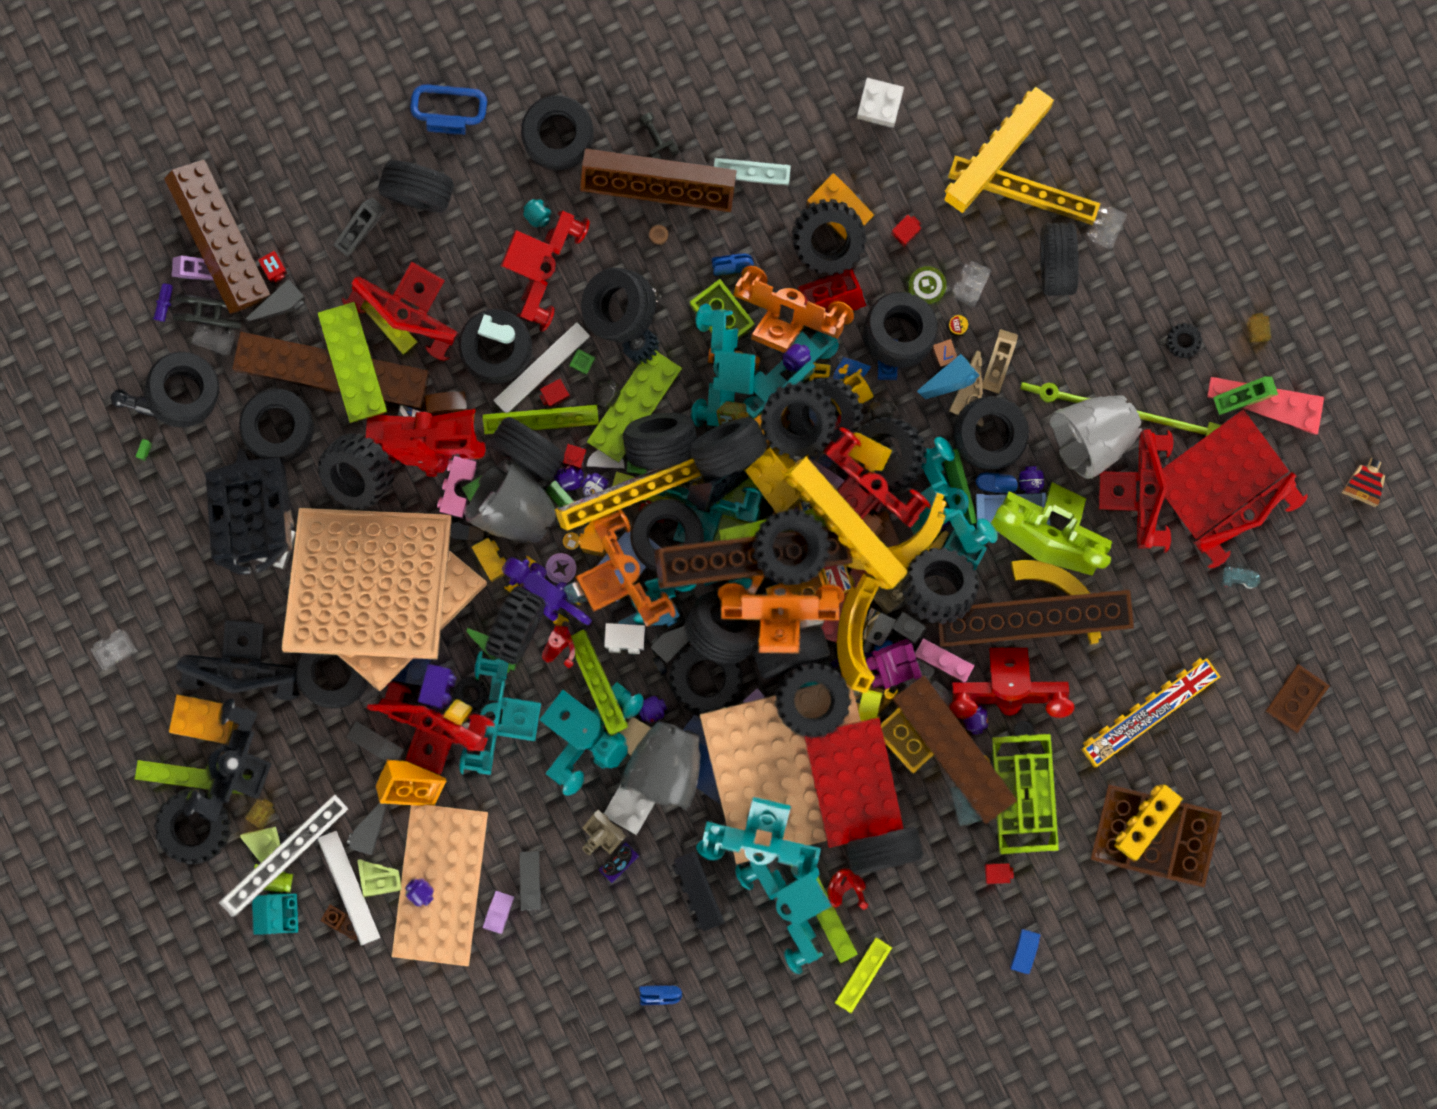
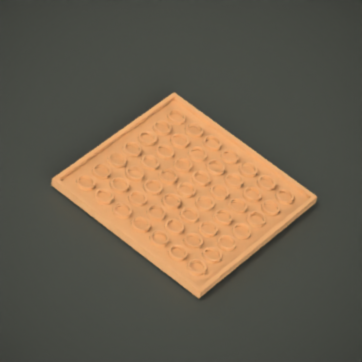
(367, 583)
(766, 760)

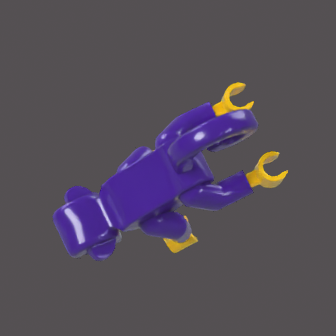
(531, 578)

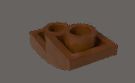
(445, 402)
(339, 921)

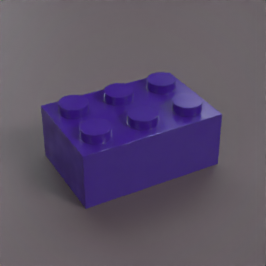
(437, 687)

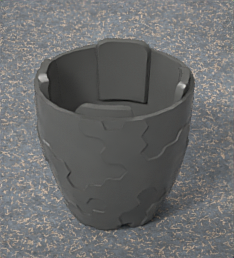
(511, 504)
(665, 766)

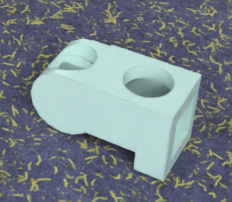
(496, 332)

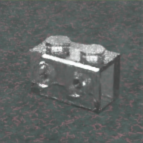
(972, 284)
(114, 649)

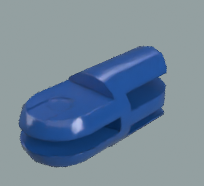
(731, 264)
(996, 482)
(659, 995)

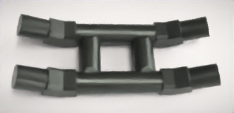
(198, 318)

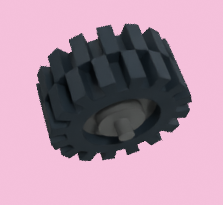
(641, 348)

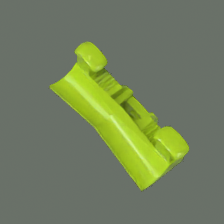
(1070, 548)

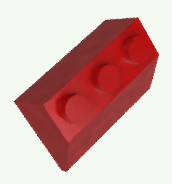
(834, 288)

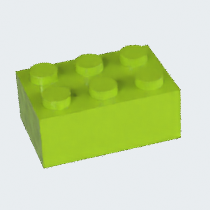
(721, 298)

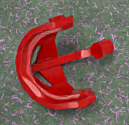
(558, 640)
(836, 890)

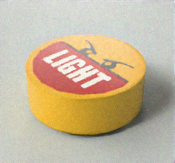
(958, 325)

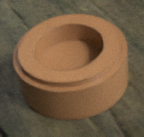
(658, 234)

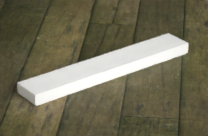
(541, 368)
(348, 888)

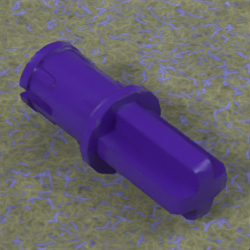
(163, 302)

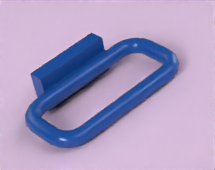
(448, 123)

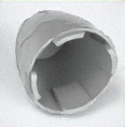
(1095, 433)

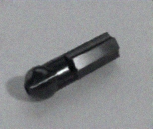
(121, 399)

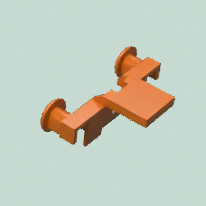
(778, 333)
(604, 587)

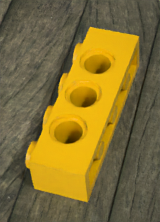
(1169, 801)

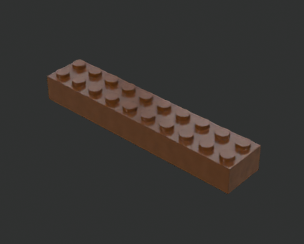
(314, 369)
(735, 559)
(1040, 618)

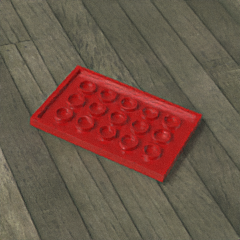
(1221, 474)
(854, 782)

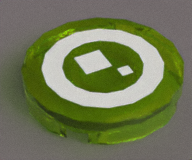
(928, 284)

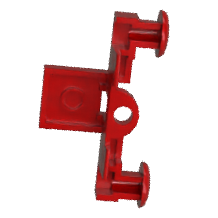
(526, 257)
(857, 497)

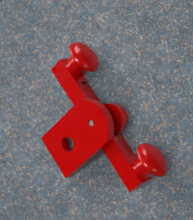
(1010, 688)

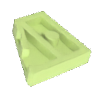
(262, 842)
(378, 879)

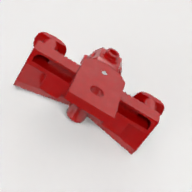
(426, 439)

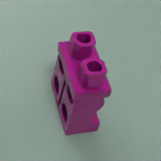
(894, 664)

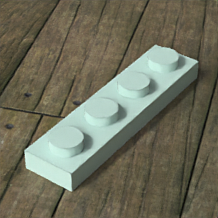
(757, 171)

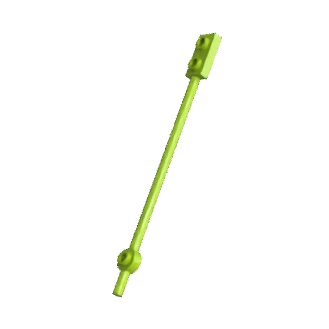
(1142, 415)

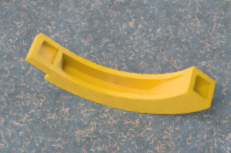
(920, 541)
(1055, 576)
(851, 634)

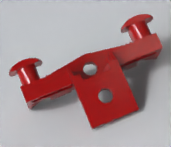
(417, 320)
(1148, 506)
(1237, 524)
(439, 734)

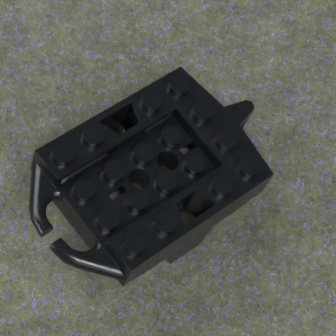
(229, 493)

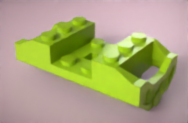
(1033, 773)

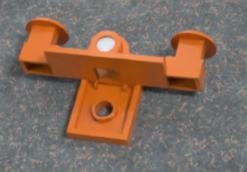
(780, 612)

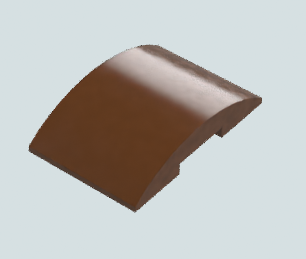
(1176, 853)

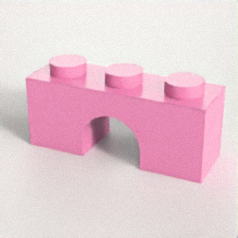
(459, 470)
(944, 660)

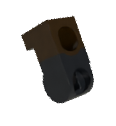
(466, 533)

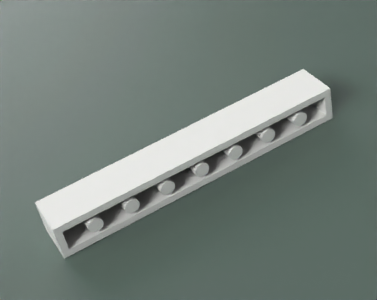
(283, 855)

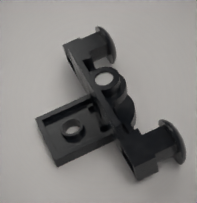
(227, 764)

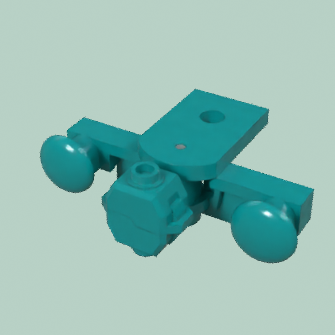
(586, 731)

